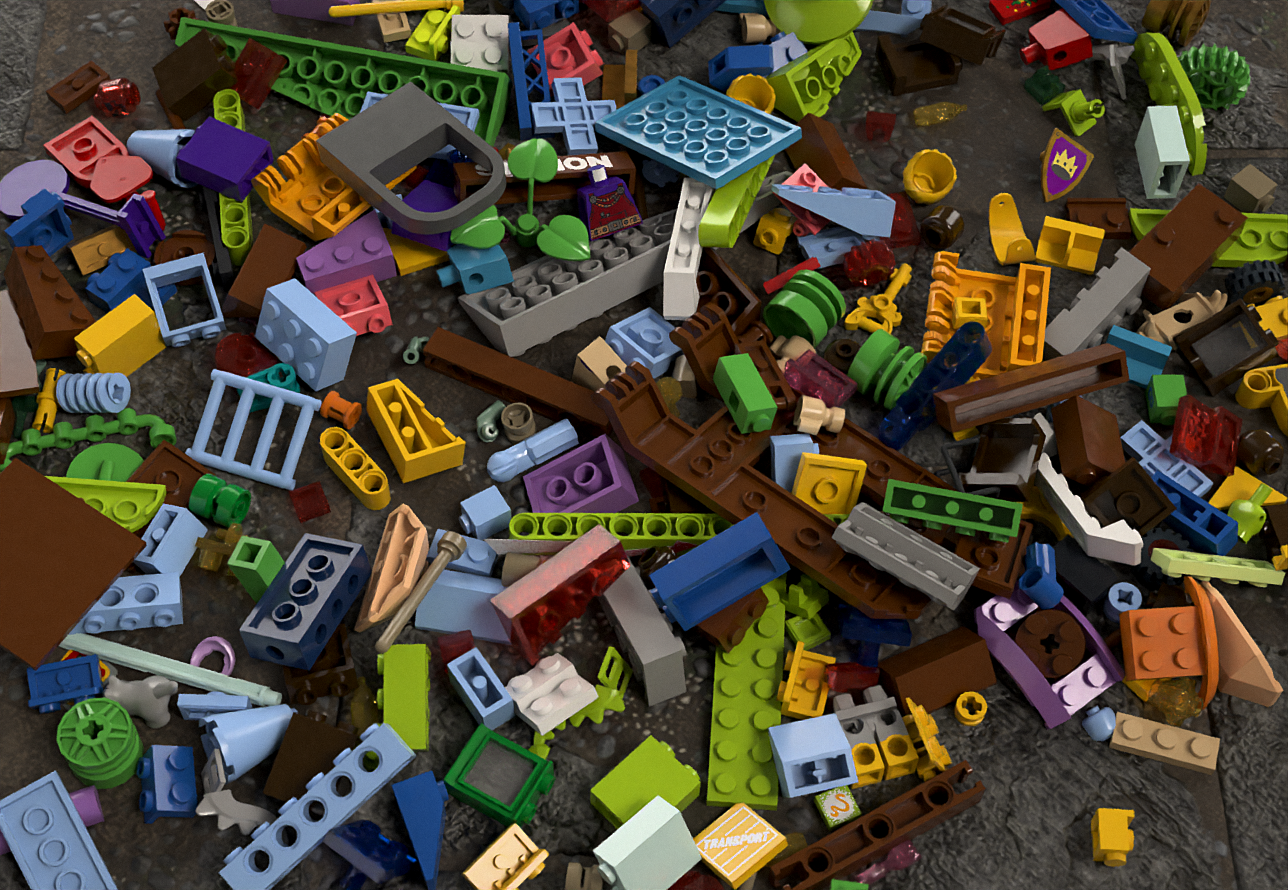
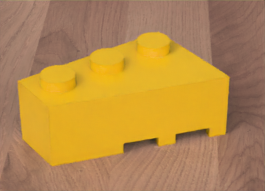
(410, 434)

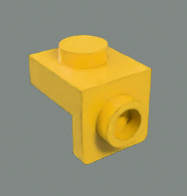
(774, 230)

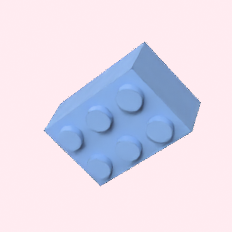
(305, 334)

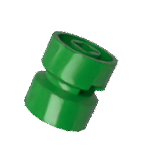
(218, 501)

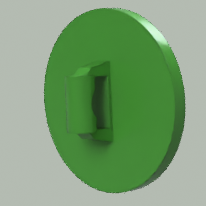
(105, 462)

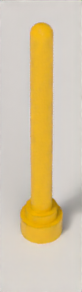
(392, 6)

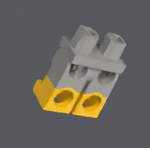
(876, 737)

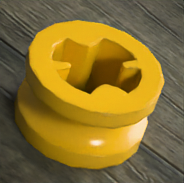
(963, 715)

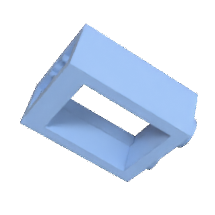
(178, 271)

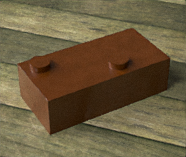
(1186, 244)

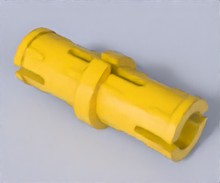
(47, 402)

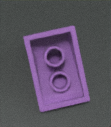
(583, 481)

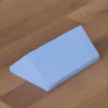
(462, 603)

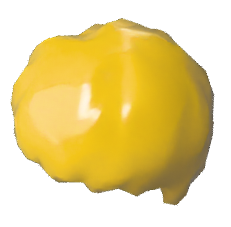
(753, 91)
(929, 176)

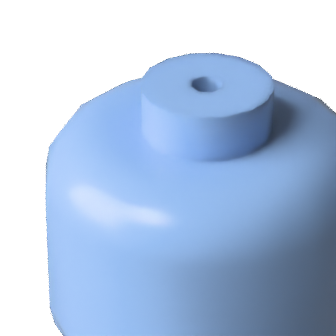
(1100, 723)

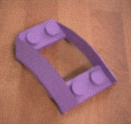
(1070, 691)

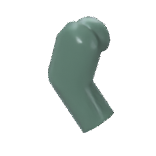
(415, 347)
(486, 422)

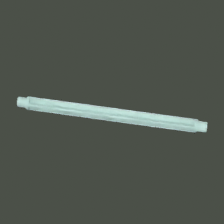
(170, 669)

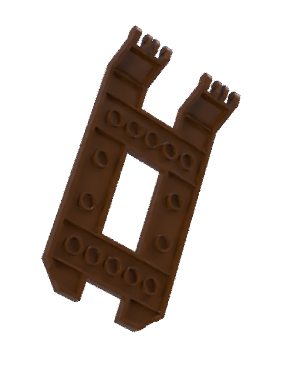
(719, 472)

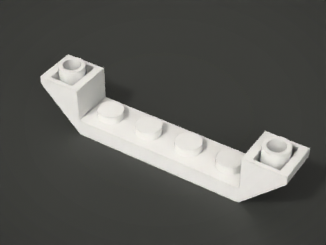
(684, 252)
(1112, 542)

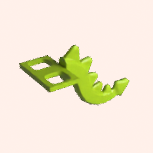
(608, 699)

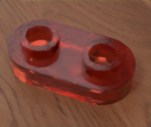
(849, 675)

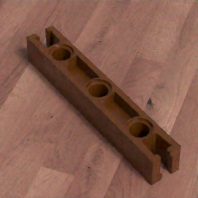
(515, 382)
(899, 820)

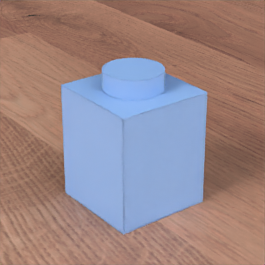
(485, 514)

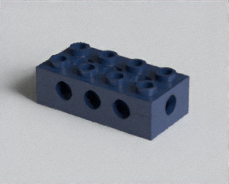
(676, 18)
(306, 601)

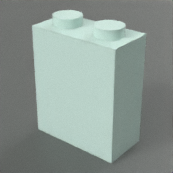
(1161, 152)
(648, 850)

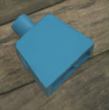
(475, 268)

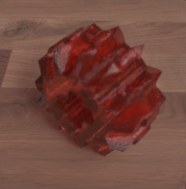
(869, 263)

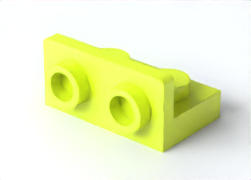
(432, 34)

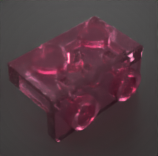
(819, 379)

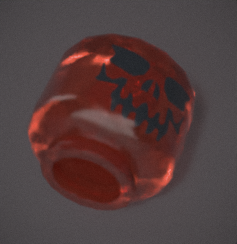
(117, 97)

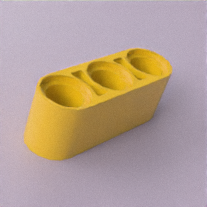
(359, 480)

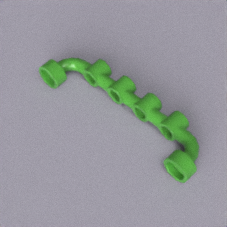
(95, 431)

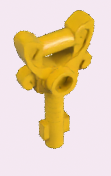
(880, 306)

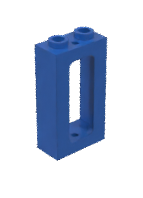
(718, 572)

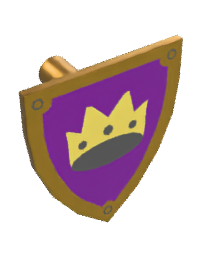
(1062, 165)

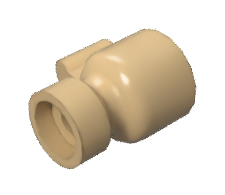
(756, 27)
(792, 348)
(813, 414)

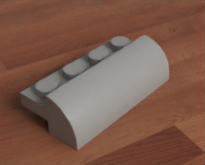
(906, 555)

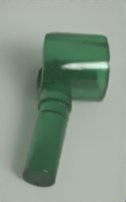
(22, 406)

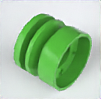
(805, 307)
(883, 368)
(104, 759)

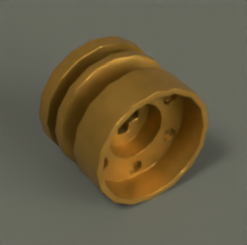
(1181, 15)

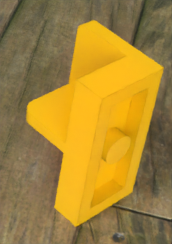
(1069, 245)

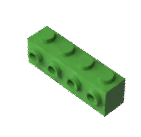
(952, 508)

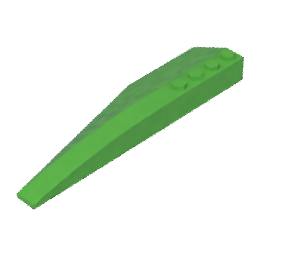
(339, 76)

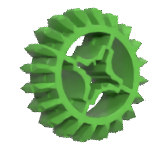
(1216, 75)

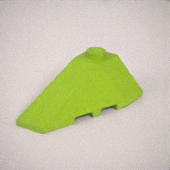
(814, 77)

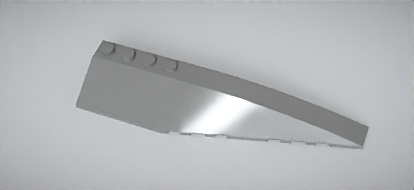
(560, 293)

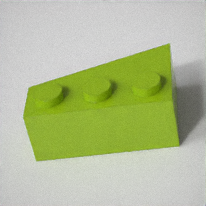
(406, 693)

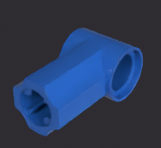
(1040, 576)

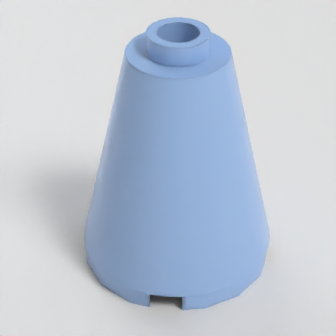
(160, 151)
(245, 736)

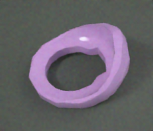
(212, 644)

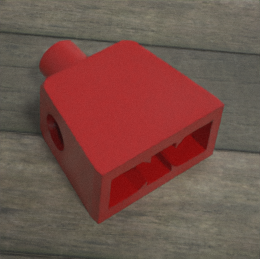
(1057, 42)

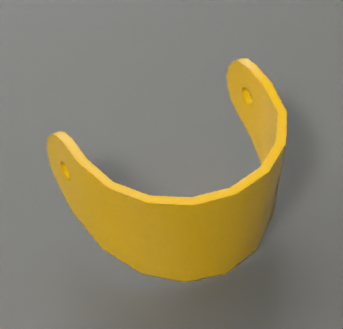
(1007, 232)

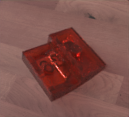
(1206, 436)

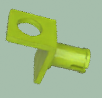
(1077, 110)

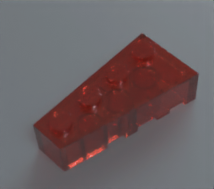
(558, 590)

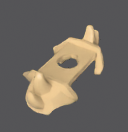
(1164, 327)

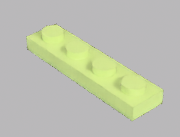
(1226, 568)

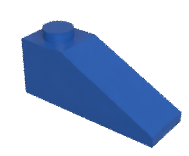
(1197, 520)
(424, 816)

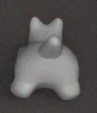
(143, 698)

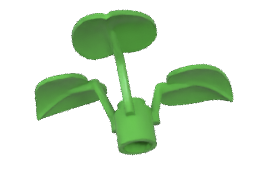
(564, 237)

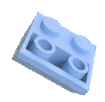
(812, 756)

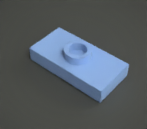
(198, 706)

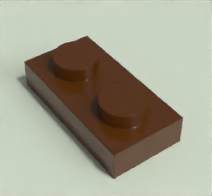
(77, 87)

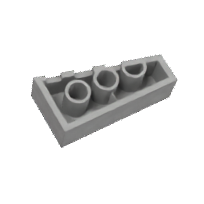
(1099, 308)
(645, 636)

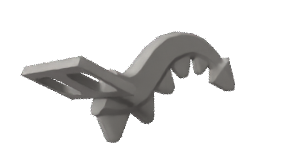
(1113, 58)
(225, 806)

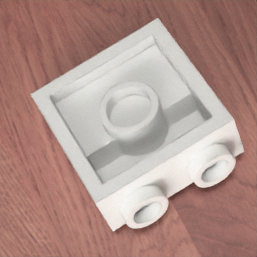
(481, 42)
(549, 693)

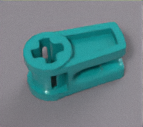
(272, 377)

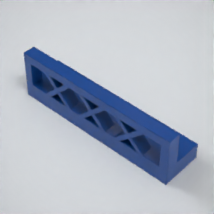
(520, 78)

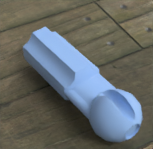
(532, 451)

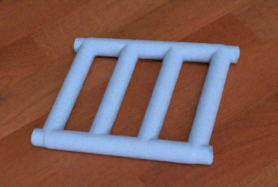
(250, 388)

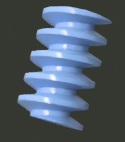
(93, 392)

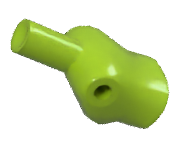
(1249, 513)

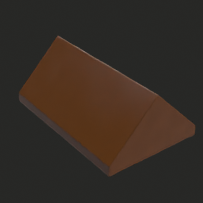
(824, 154)
(267, 265)
(724, 288)
(938, 671)

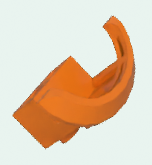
(1173, 642)

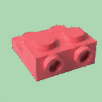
(570, 56)
(358, 304)

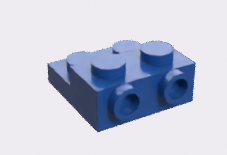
(42, 223)
(121, 281)

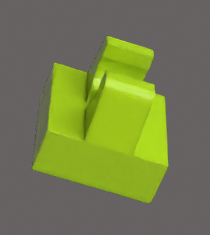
(805, 598)

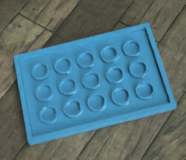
(698, 131)

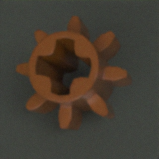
(172, 25)

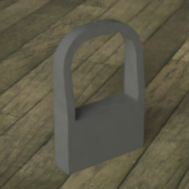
(395, 138)

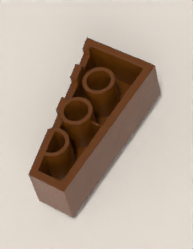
(45, 303)

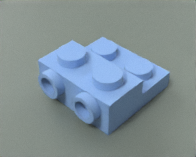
(644, 340)

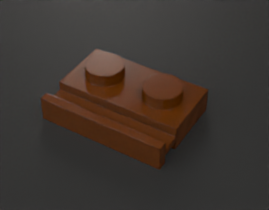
(1101, 213)

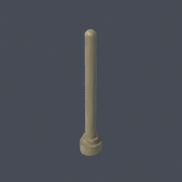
(449, 549)

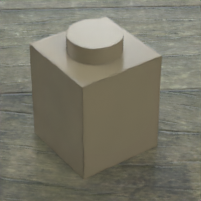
(629, 32)
(1251, 190)

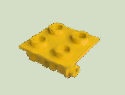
(921, 730)

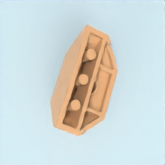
(396, 569)
(1241, 663)

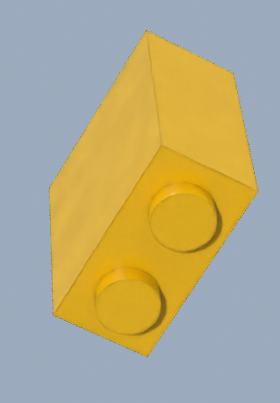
(121, 339)

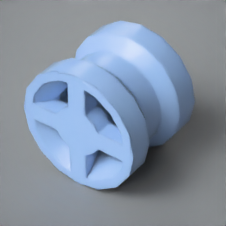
(1125, 591)

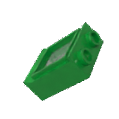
(499, 778)

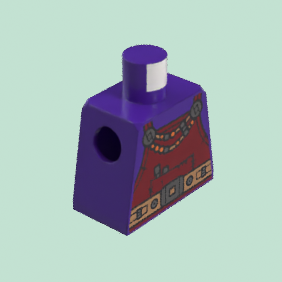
(606, 205)

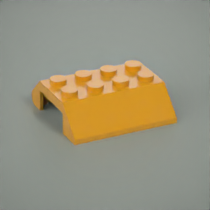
(313, 196)
(1013, 307)

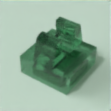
(1044, 85)

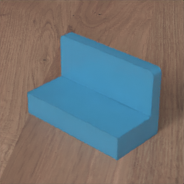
(1143, 355)

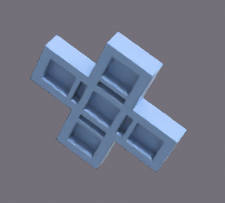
(571, 115)
(1154, 455)

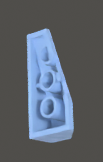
(854, 208)

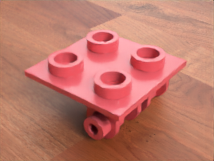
(806, 220)

